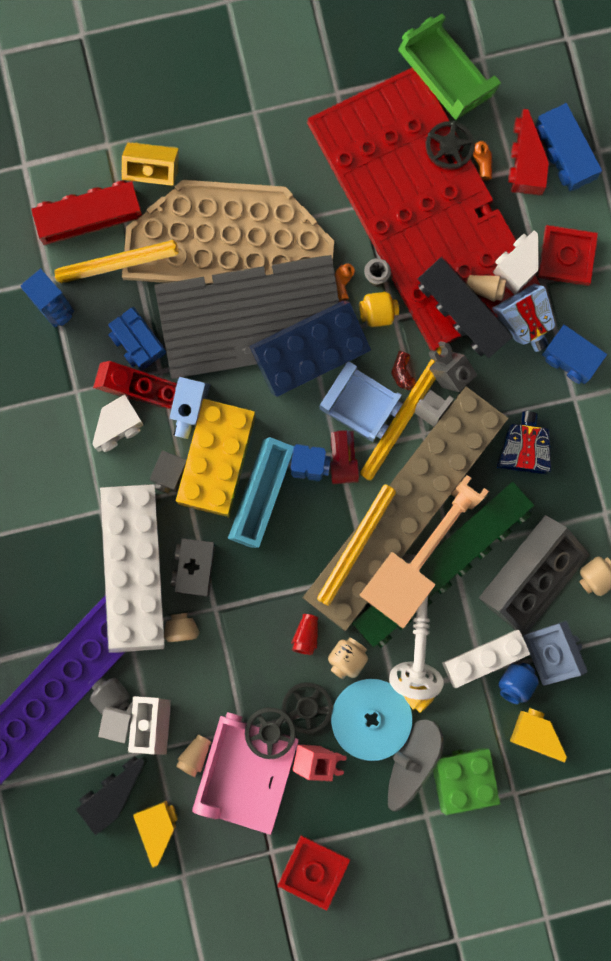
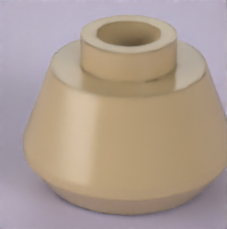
(180, 628)

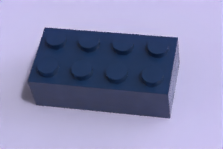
(310, 348)

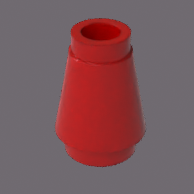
(306, 635)

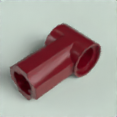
(343, 464)

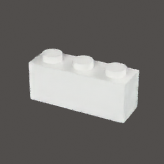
(486, 658)

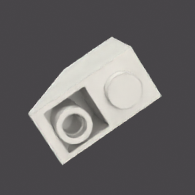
(520, 264)
(116, 422)

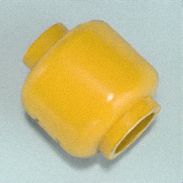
(378, 309)

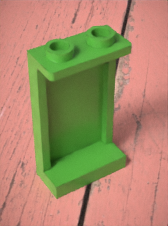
(446, 68)

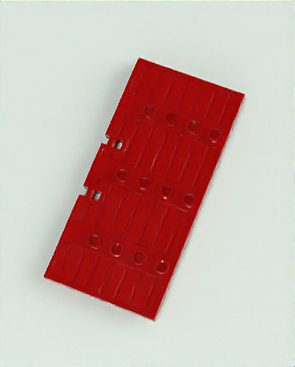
(406, 200)

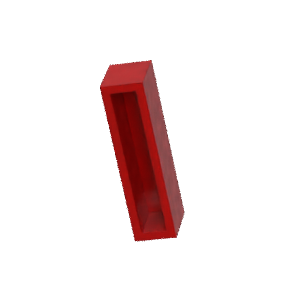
(86, 212)

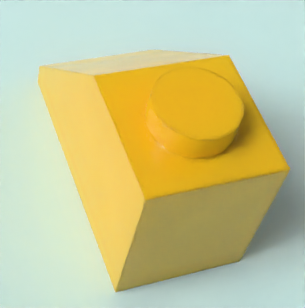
(537, 734)
(156, 829)

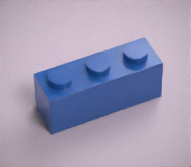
(567, 147)
(48, 298)

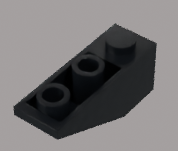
(107, 804)

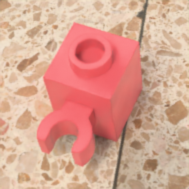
(317, 763)

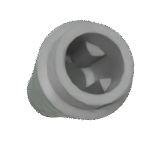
(377, 266)

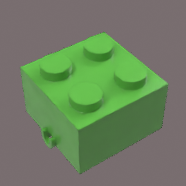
(465, 781)

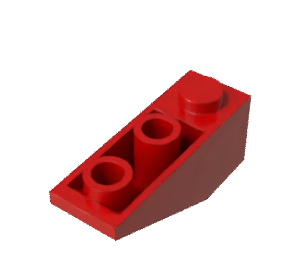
(531, 162)
(135, 384)

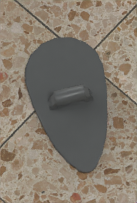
(414, 763)

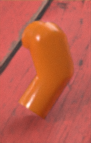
(342, 277)

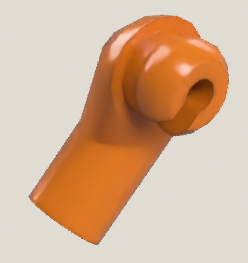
(484, 159)

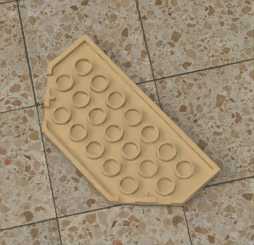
(224, 231)

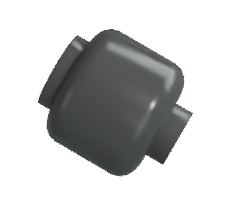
(109, 694)

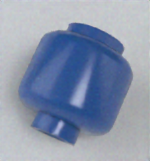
(518, 683)

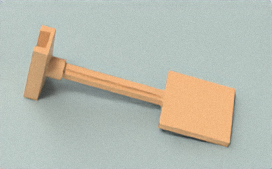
(399, 586)

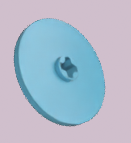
(374, 741)

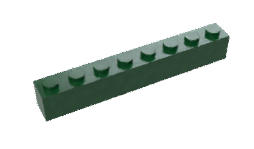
(455, 555)

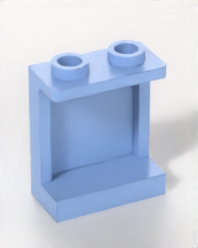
(361, 403)

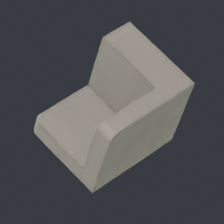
(432, 407)
(116, 724)

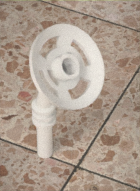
(418, 668)

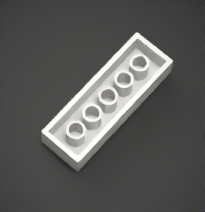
(131, 568)

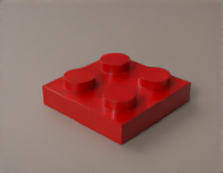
(567, 255)
(313, 872)

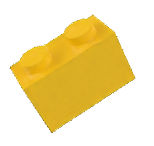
(150, 163)

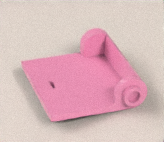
(238, 780)

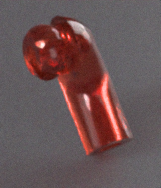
(400, 373)

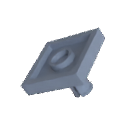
(555, 653)

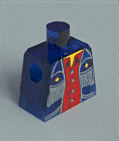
(526, 447)

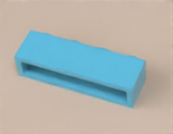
(261, 492)

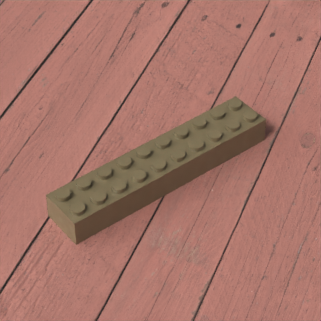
(420, 492)

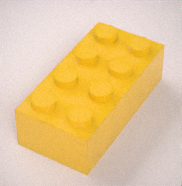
(216, 458)

